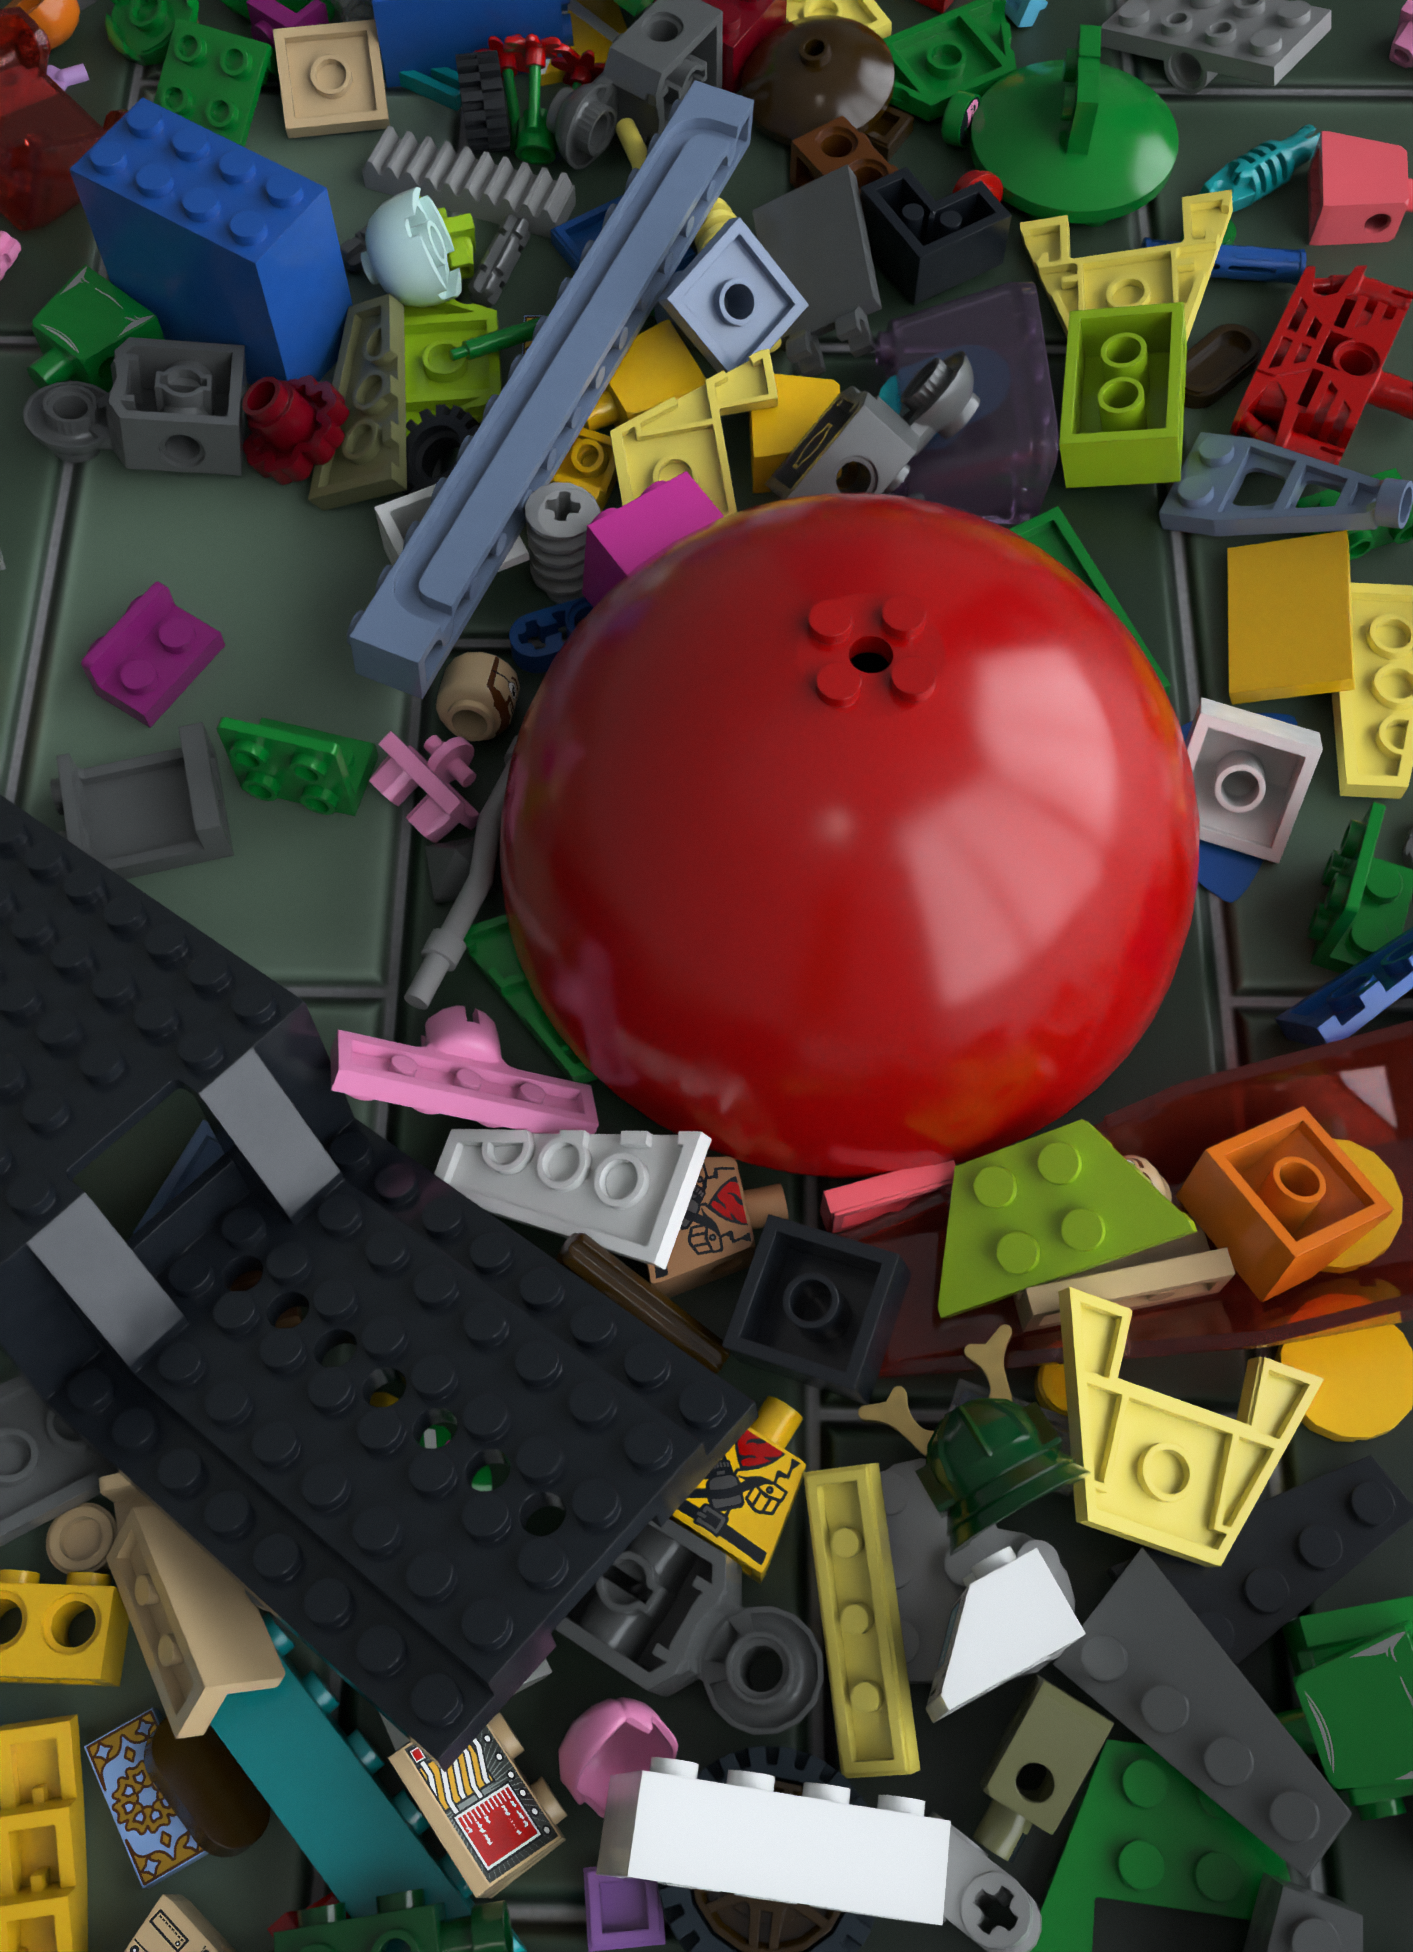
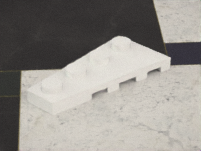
(614, 1187)

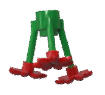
(530, 133)

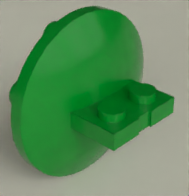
(1075, 137)

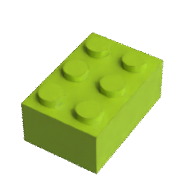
(1124, 396)

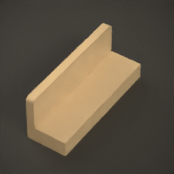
(1141, 1280)
(189, 1621)

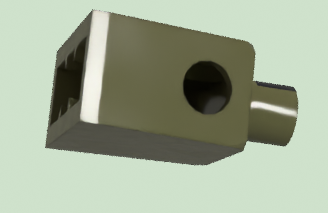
(1044, 1730)

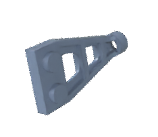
(1220, 464)

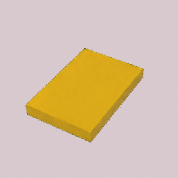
(1290, 618)

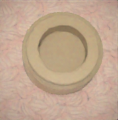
(82, 1539)

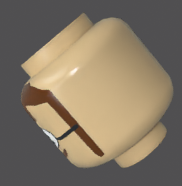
(477, 696)

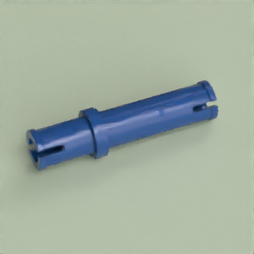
(1252, 262)

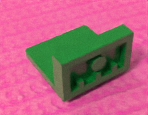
(215, 78)
(298, 764)
(1364, 898)

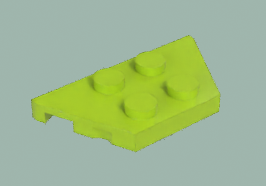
(430, 372)
(1047, 1215)

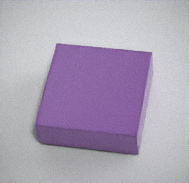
(622, 1912)

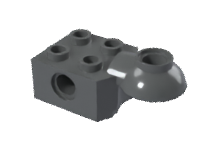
(641, 78)
(166, 411)
(875, 437)
(677, 1616)

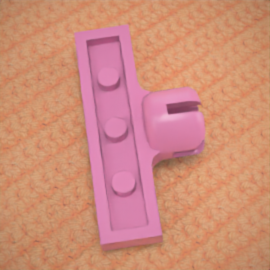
(459, 1076)

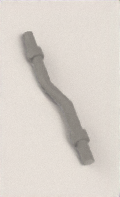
(446, 943)

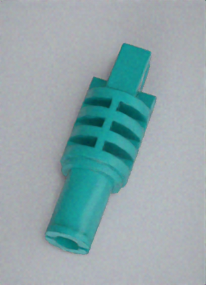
(1263, 168)

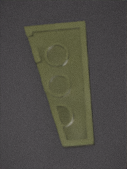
(372, 382)

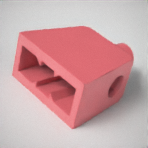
(1357, 190)

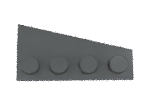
(1192, 1705)

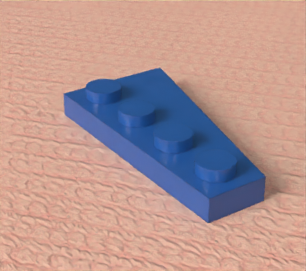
(1353, 996)

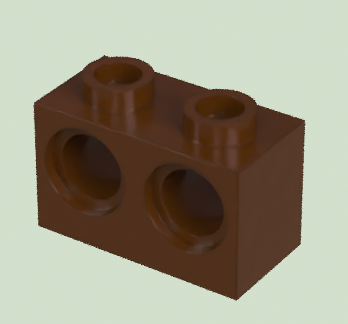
(833, 147)

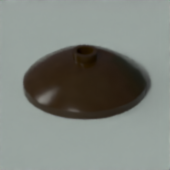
(816, 74)

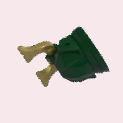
(984, 1453)

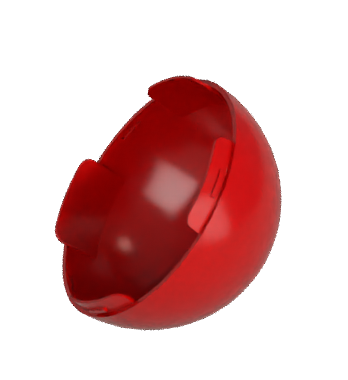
(840, 896)

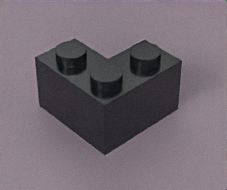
(932, 242)

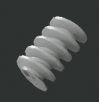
(557, 538)

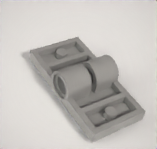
(1217, 37)

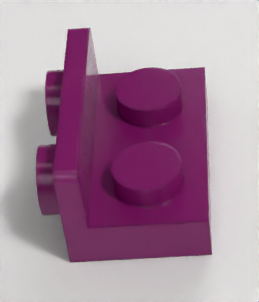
(150, 655)

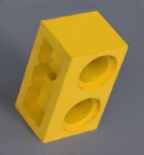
(42, 1646)

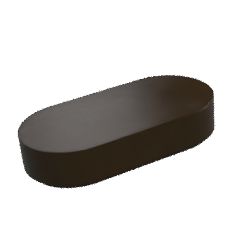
(1219, 364)
(207, 1790)

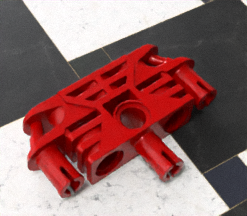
(1327, 365)

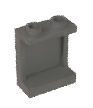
(148, 808)

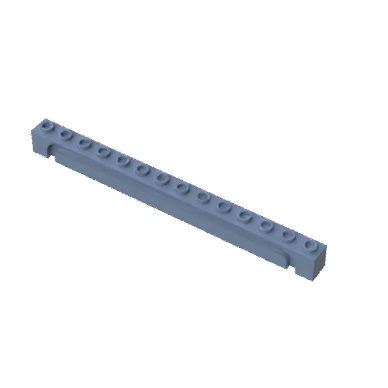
(548, 395)

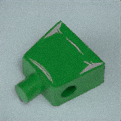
(84, 328)
(1359, 1711)

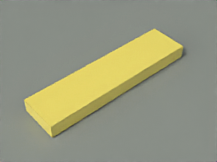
(861, 1622)

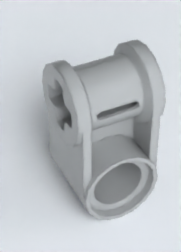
(973, 1886)

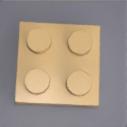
(331, 78)

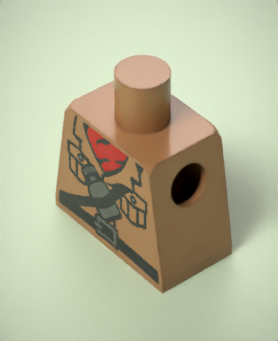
(717, 1228)

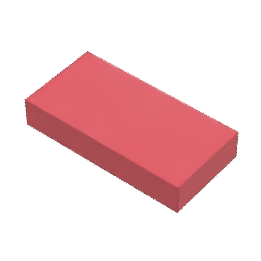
(891, 1192)

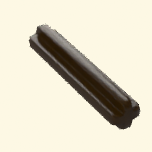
(641, 1299)

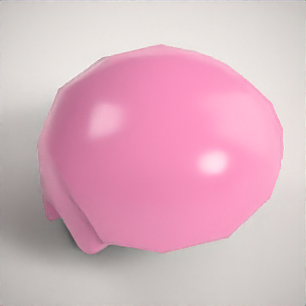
(609, 1741)

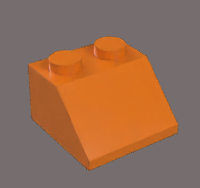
(1281, 1201)

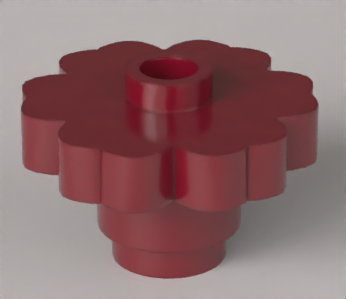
(292, 426)

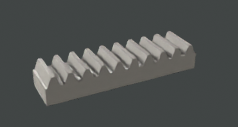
(468, 183)

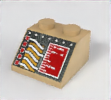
(485, 1808)

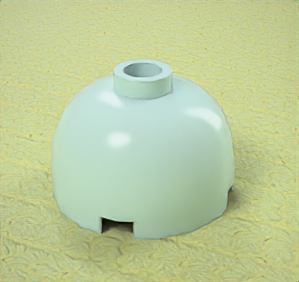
(410, 251)

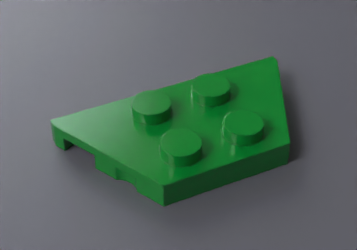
(949, 54)

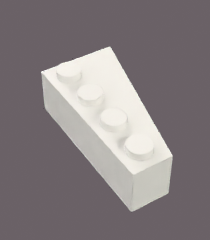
(775, 1843)

